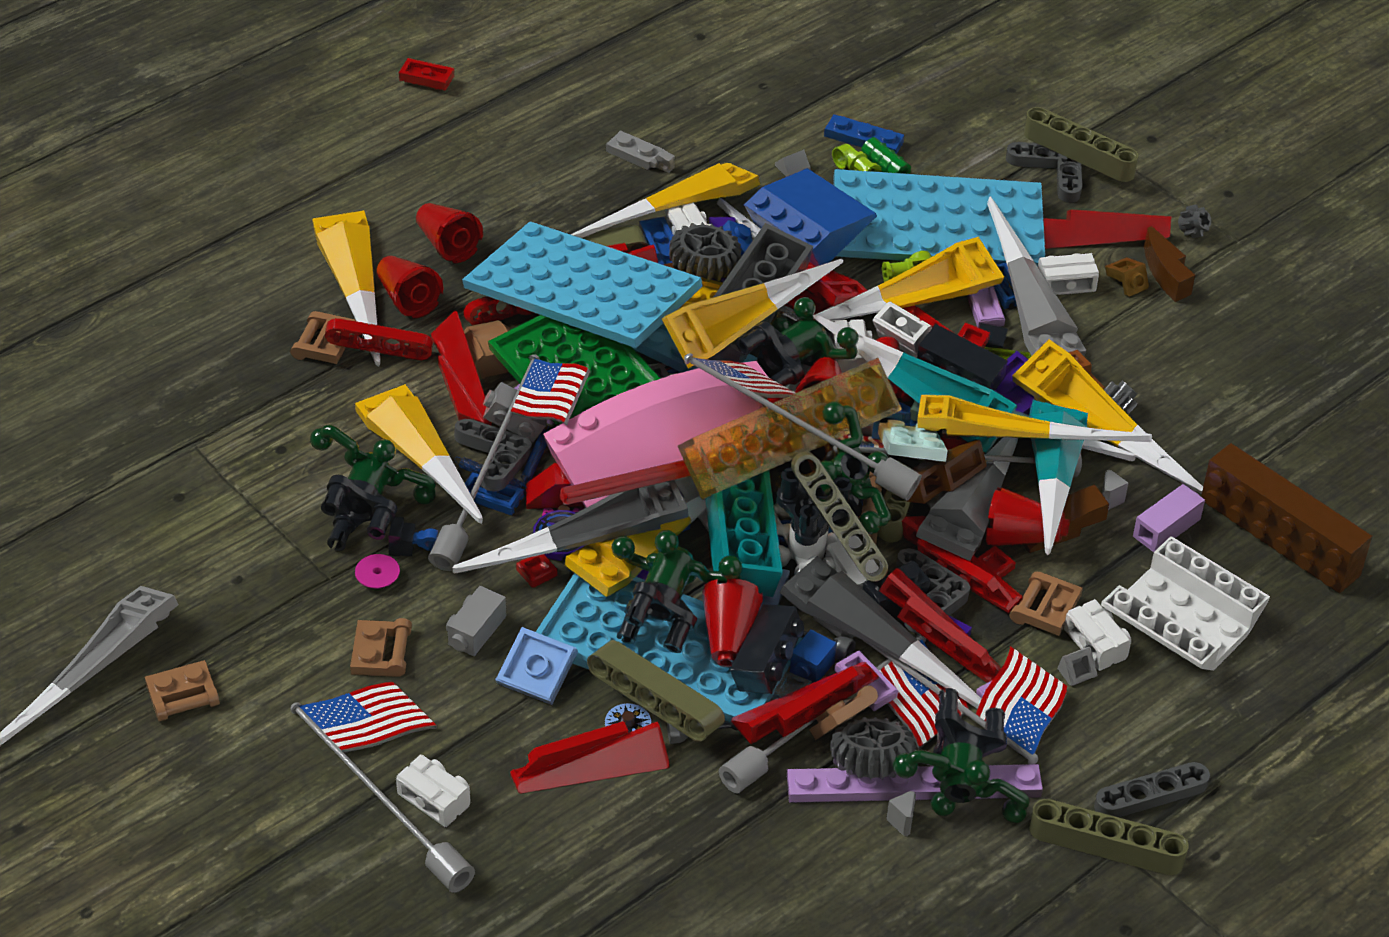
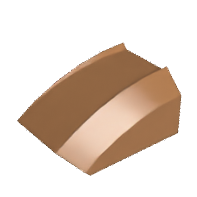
(477, 339)

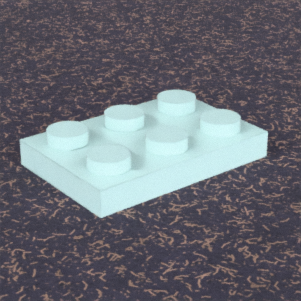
(911, 441)

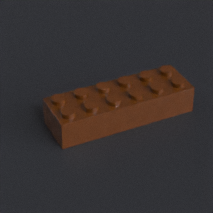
(1286, 518)

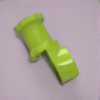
(847, 157)
(891, 270)

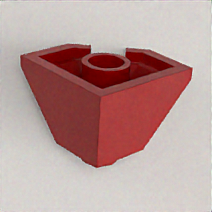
(545, 488)

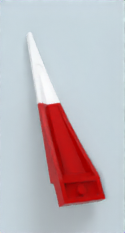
(831, 288)

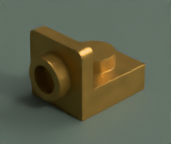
(1130, 273)

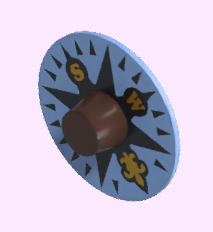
(631, 714)

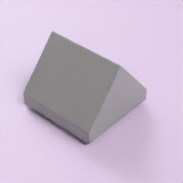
(793, 163)
(1114, 489)
(1078, 666)
(901, 812)

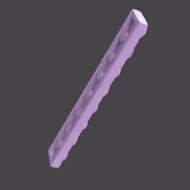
(836, 785)

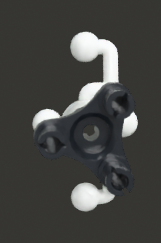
(808, 530)

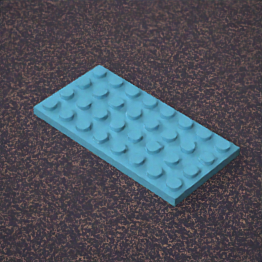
(938, 212)
(583, 283)
(591, 619)

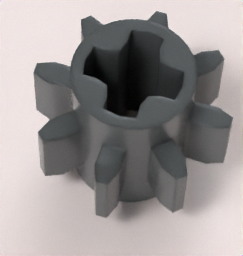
(1194, 221)
(1122, 395)

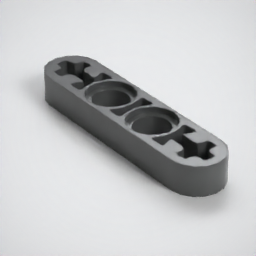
(1154, 794)

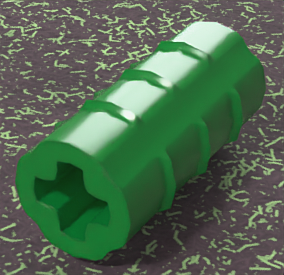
(885, 157)

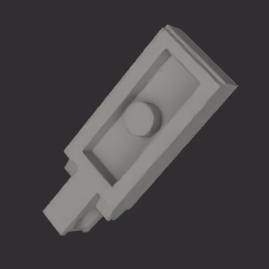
(640, 152)

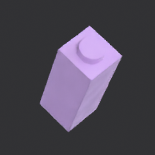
(1168, 517)

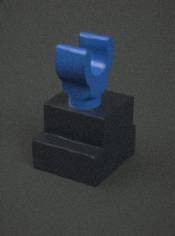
(403, 537)

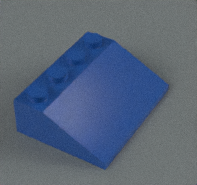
(811, 212)

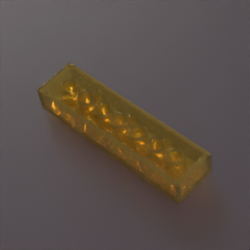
(769, 439)

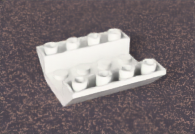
(1190, 605)

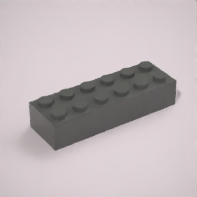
(767, 258)

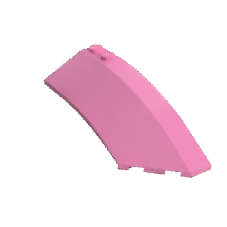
(645, 425)

